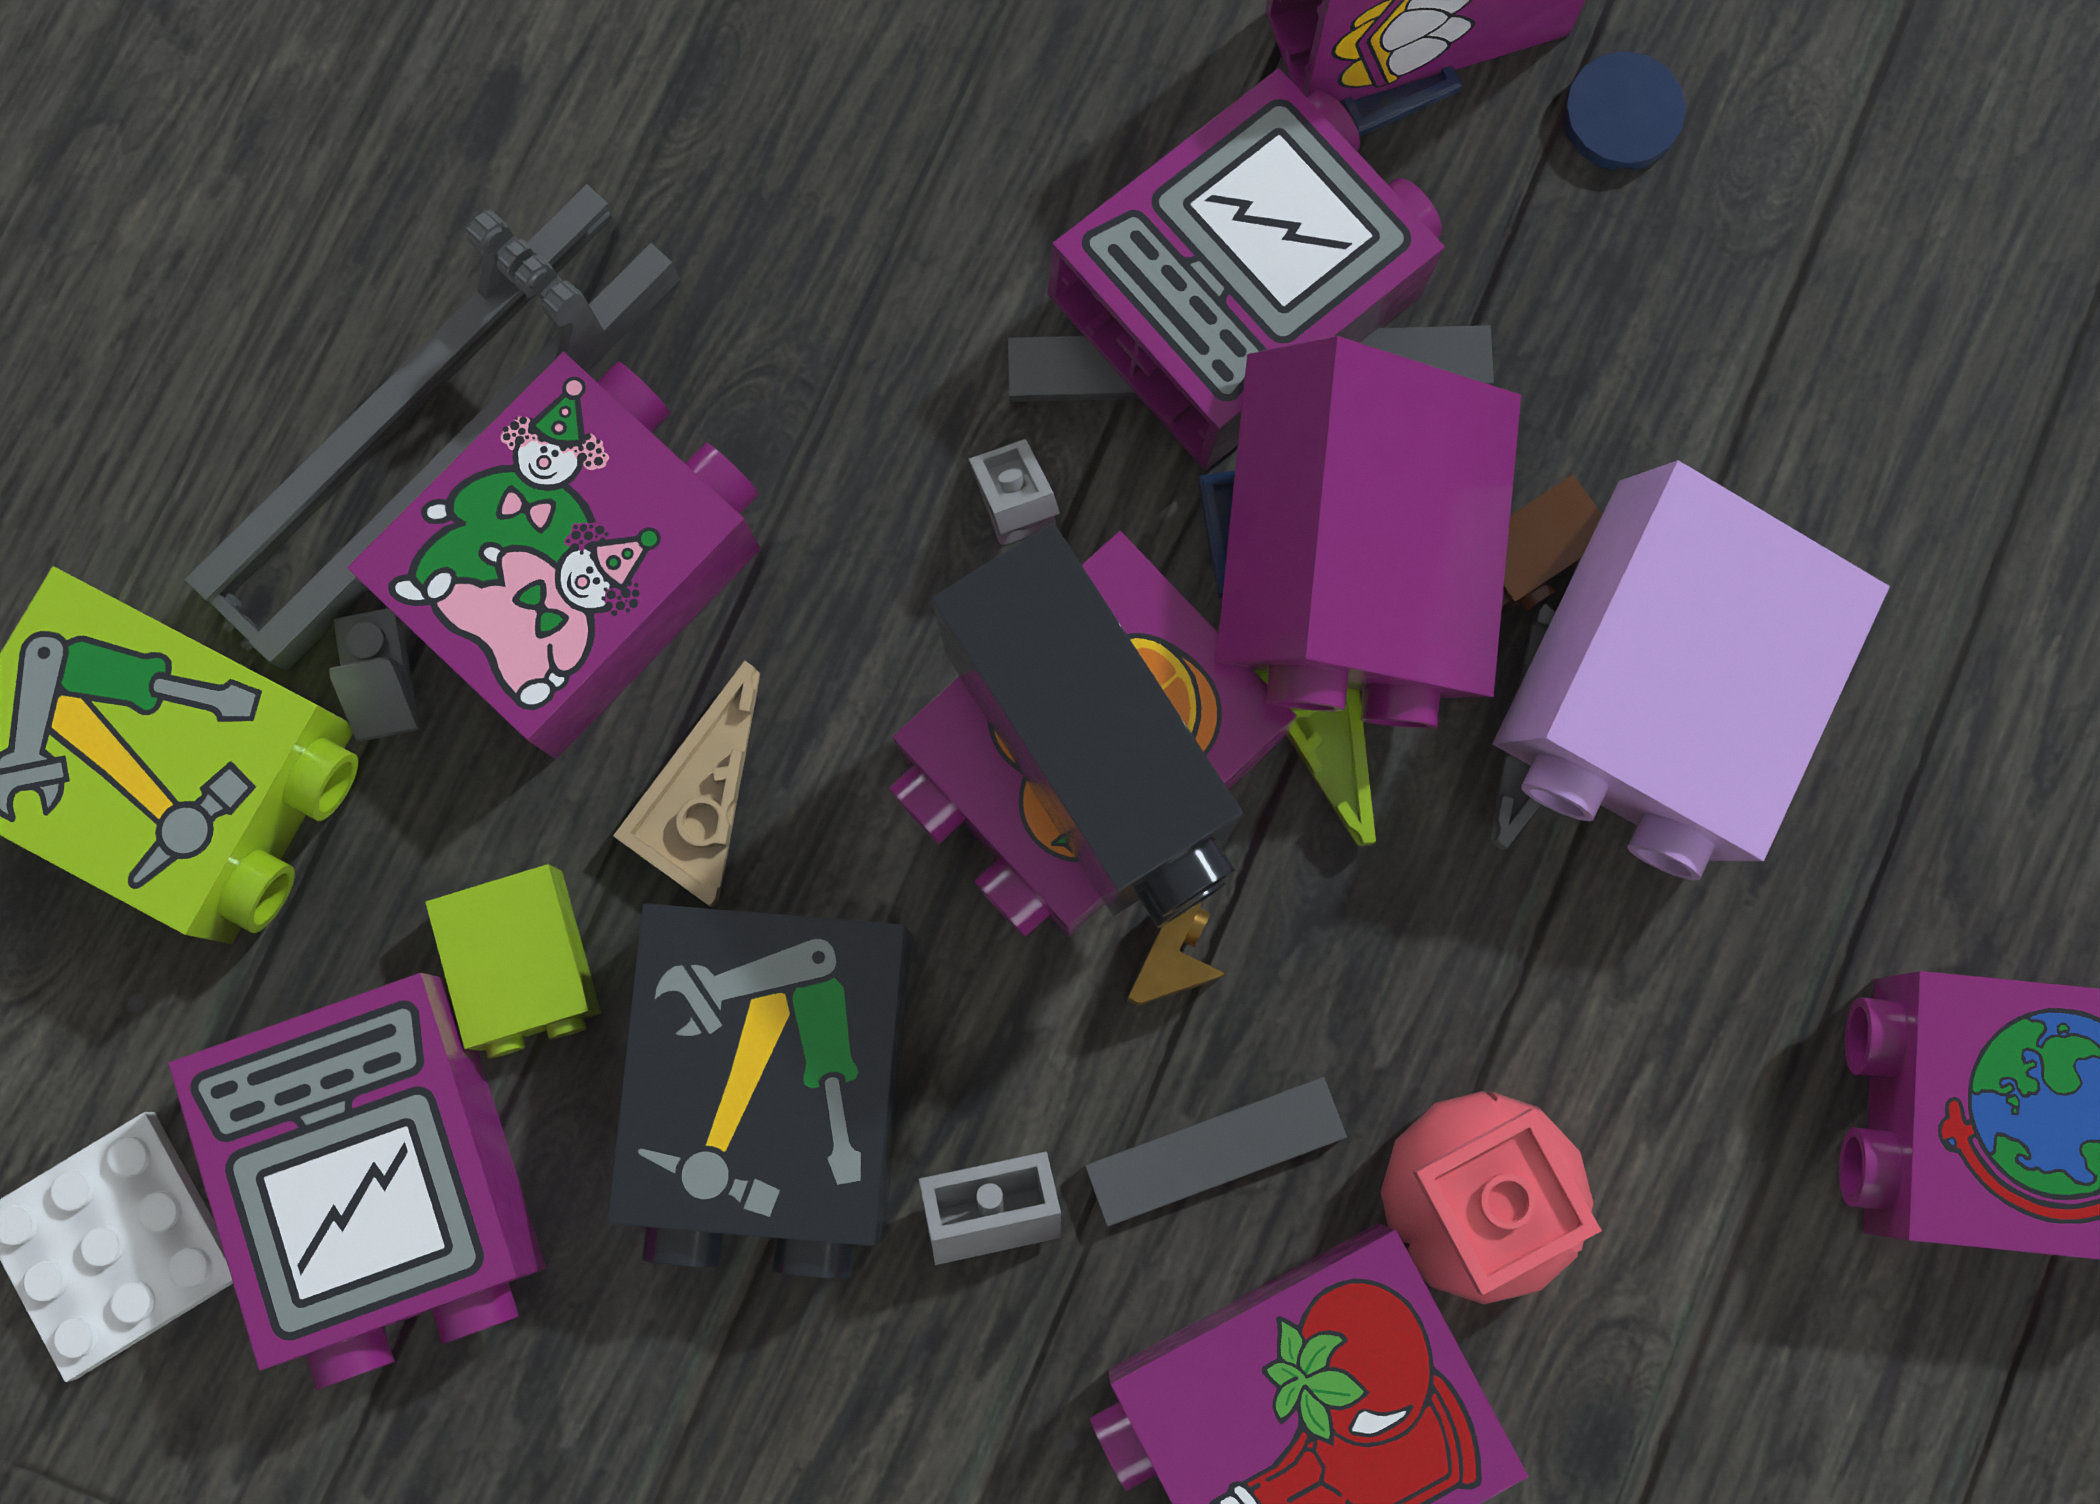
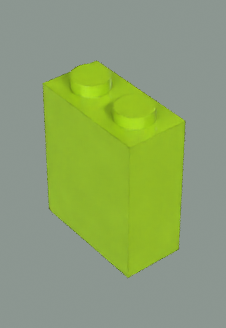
(513, 960)

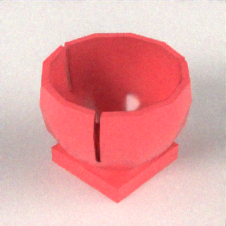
(1488, 1197)

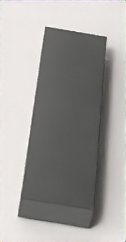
(1215, 1151)

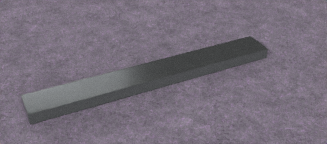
(1074, 370)

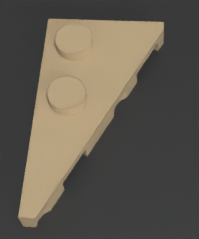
(691, 806)

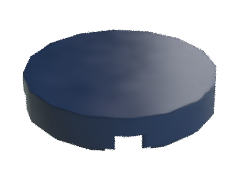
(1624, 110)

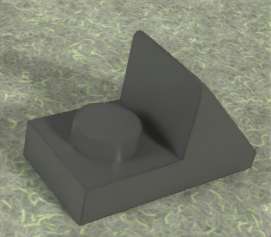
(374, 675)

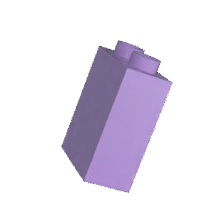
(1689, 671)

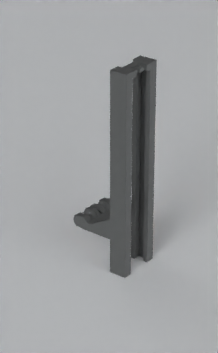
(508, 280)

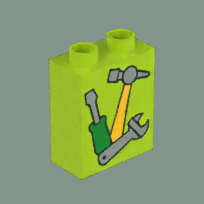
(158, 762)

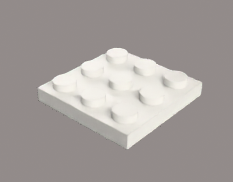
(110, 1246)

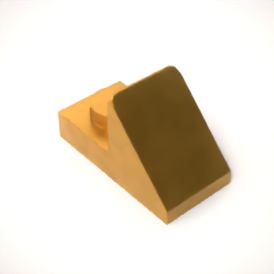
(1168, 969)

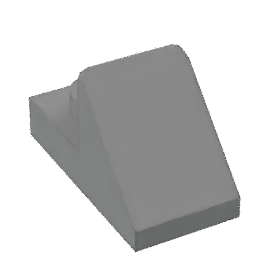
(1014, 491)

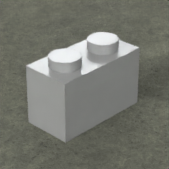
(991, 1208)

